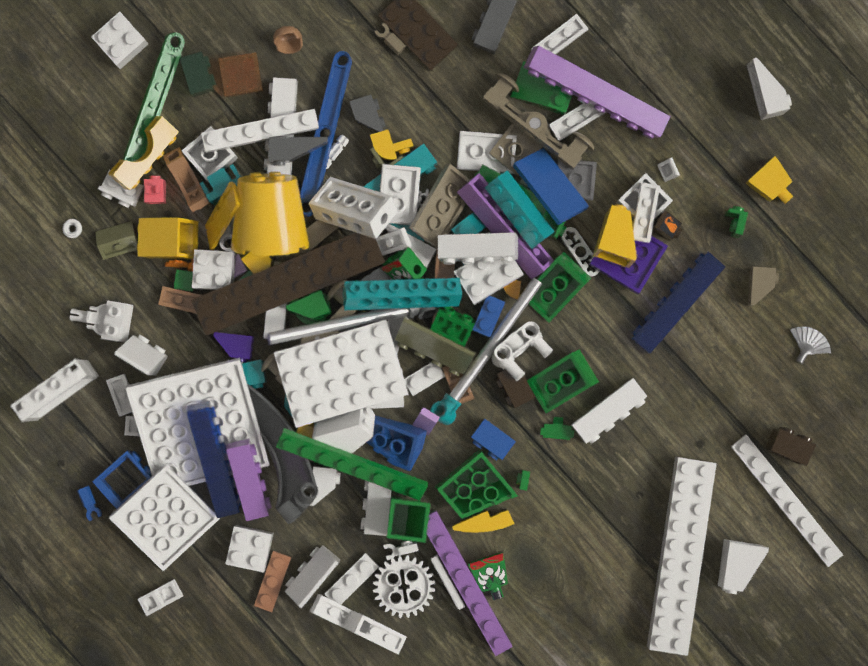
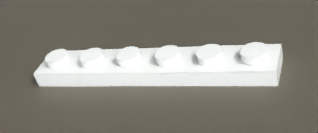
(259, 130)

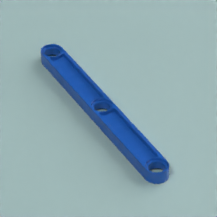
(327, 120)

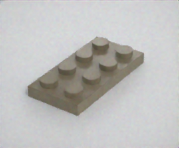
(440, 206)

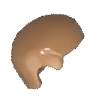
(288, 39)

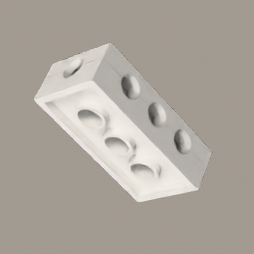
(353, 207)

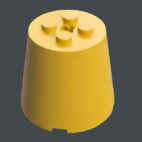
(269, 215)

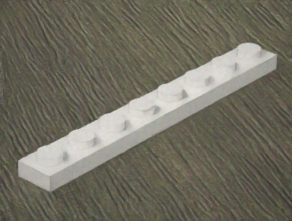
(786, 500)

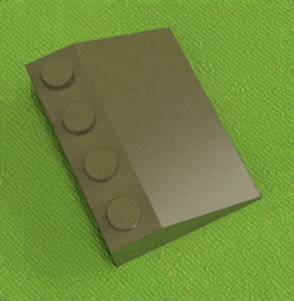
(433, 346)

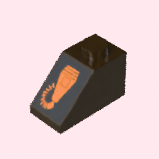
(667, 226)

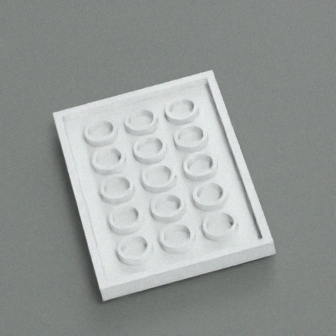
(341, 373)

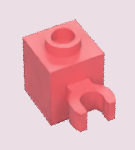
(154, 190)

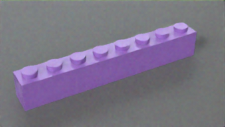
(596, 92)
(467, 585)

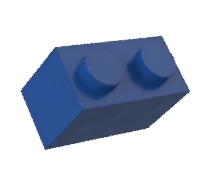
(488, 316)
(492, 439)

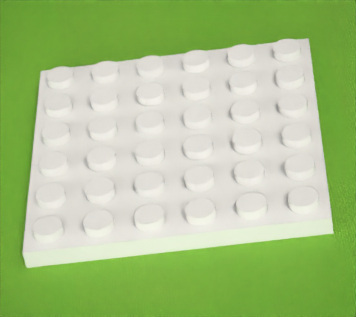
(163, 424)

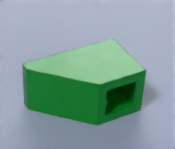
(312, 307)

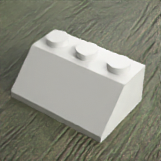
(311, 575)

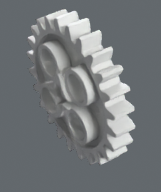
(421, 584)

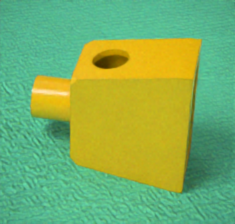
(771, 181)

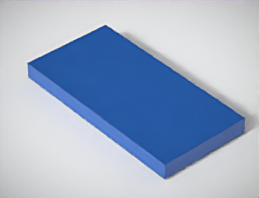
(550, 186)

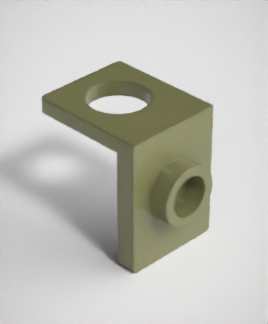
(378, 161)

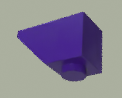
(236, 345)

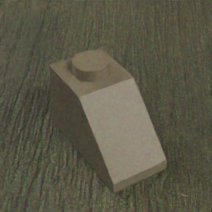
(761, 282)

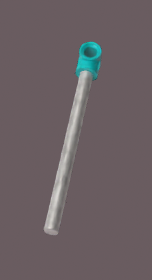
(451, 402)

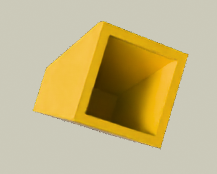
(616, 237)
(167, 238)

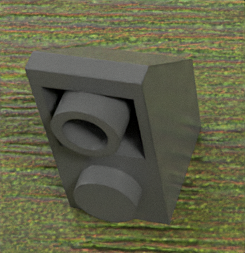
(366, 113)

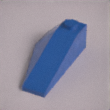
(397, 441)

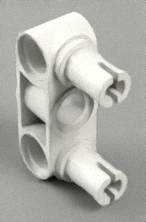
(515, 345)

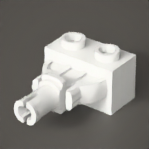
(110, 320)

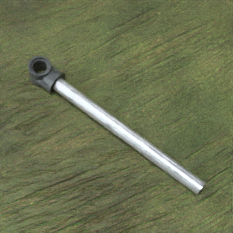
(348, 322)

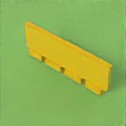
(222, 215)

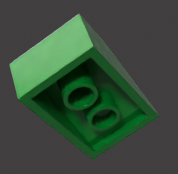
(538, 93)
(559, 285)
(562, 381)

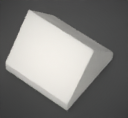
(668, 169)

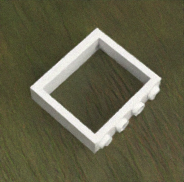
(54, 390)

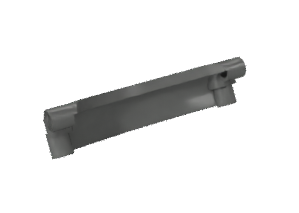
(292, 471)

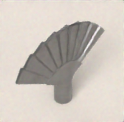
(809, 342)

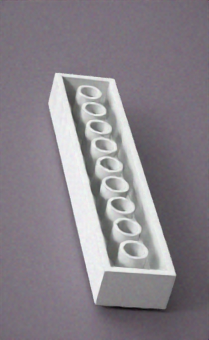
(681, 556)

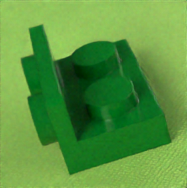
(738, 223)
(453, 325)

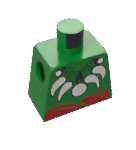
(404, 265)
(490, 574)

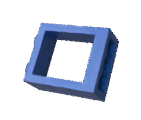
(107, 490)

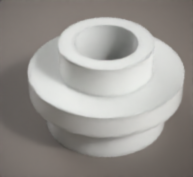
(66, 228)

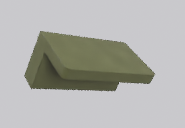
(116, 240)

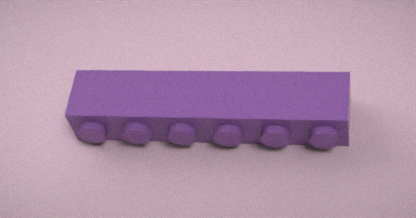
(533, 260)

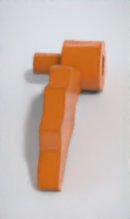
(180, 263)

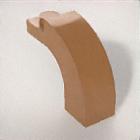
(186, 179)

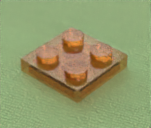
(240, 74)

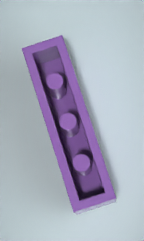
(248, 480)

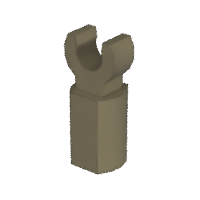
(391, 40)

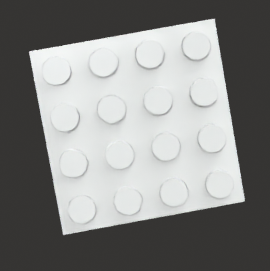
(164, 517)

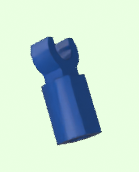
(88, 502)

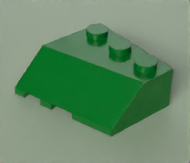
(474, 486)

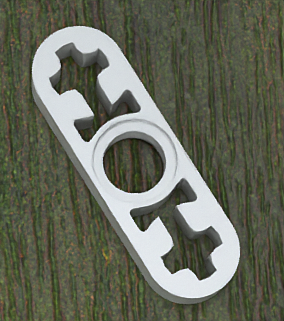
(567, 243)

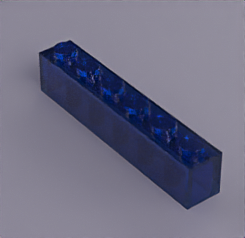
(679, 301)
(213, 458)

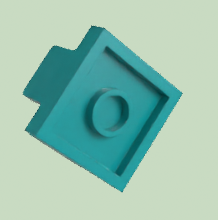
(219, 182)

